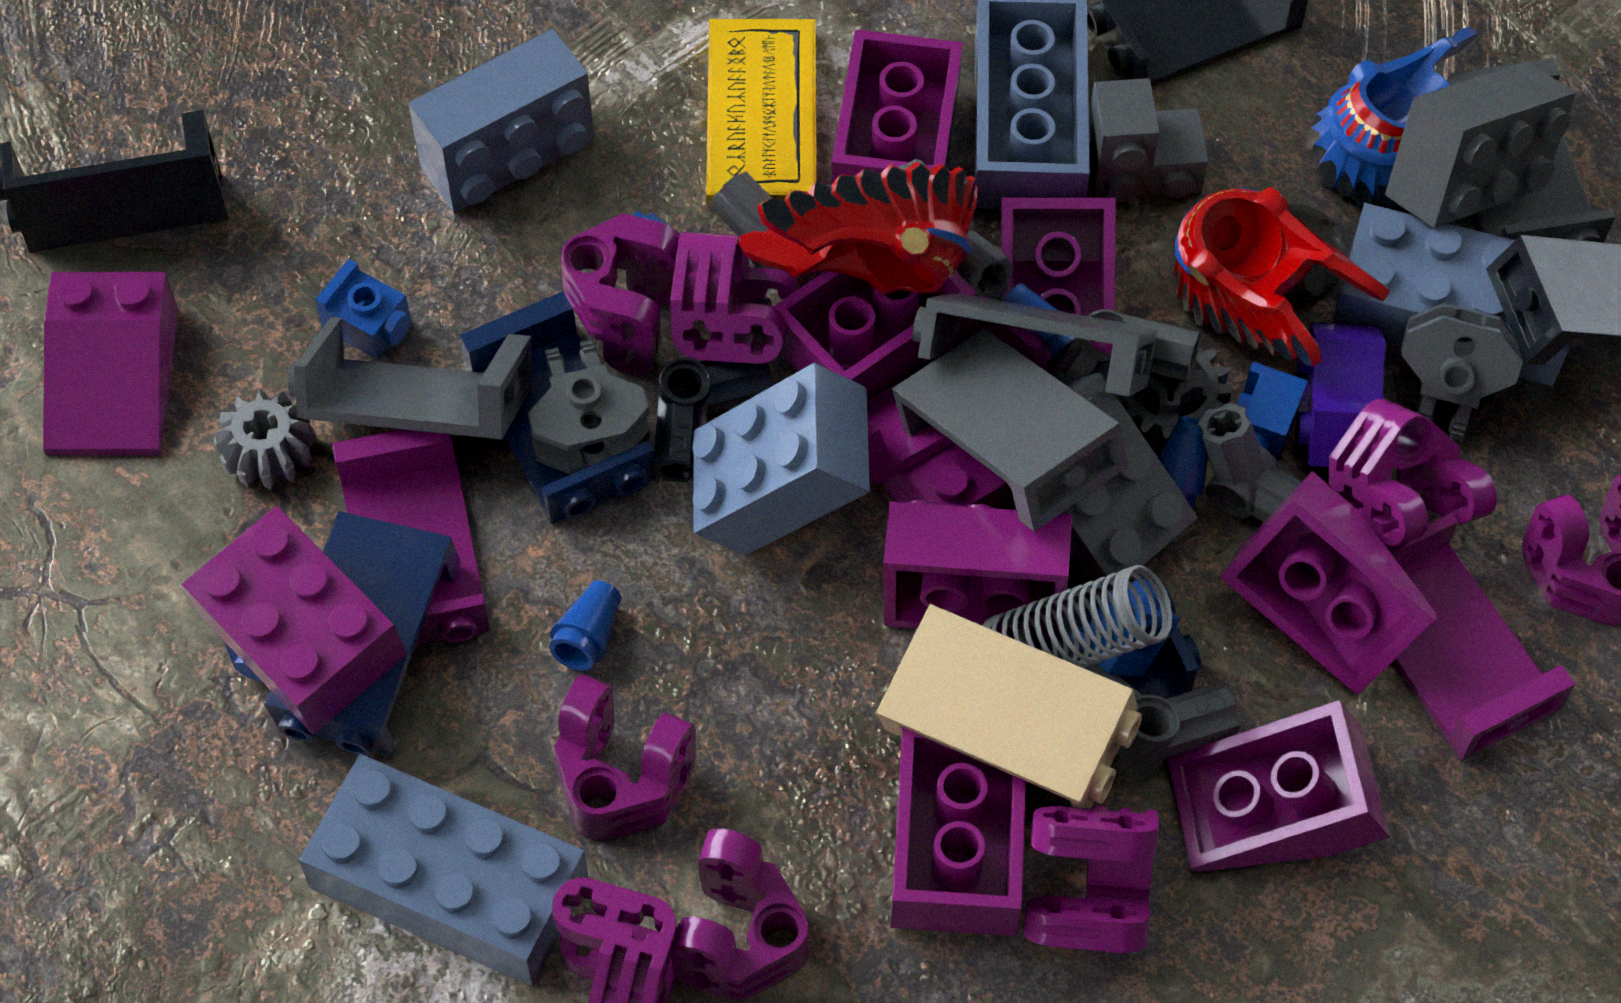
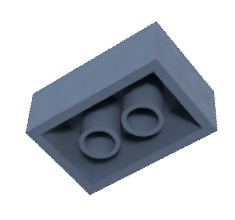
(503, 120)
(781, 460)

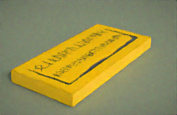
(762, 104)

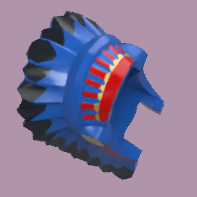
(1364, 121)

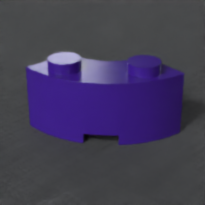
(1338, 385)

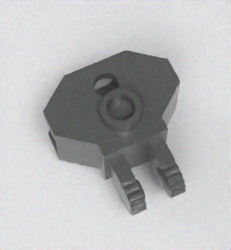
(1456, 367)
(586, 410)

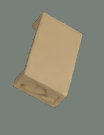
(1011, 707)

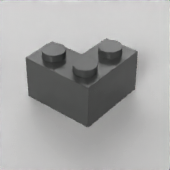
(1142, 149)

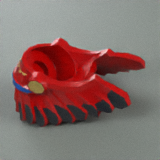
(883, 228)
(1239, 260)

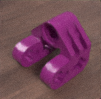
(721, 289)
(619, 317)
(1427, 473)
(1555, 560)
(584, 732)
(1118, 878)
(706, 951)
(626, 959)

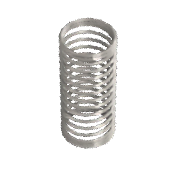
(1121, 608)

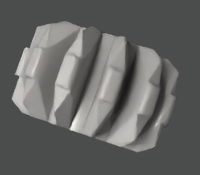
(264, 440)

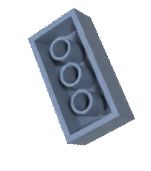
(1031, 100)
(1423, 270)
(442, 868)

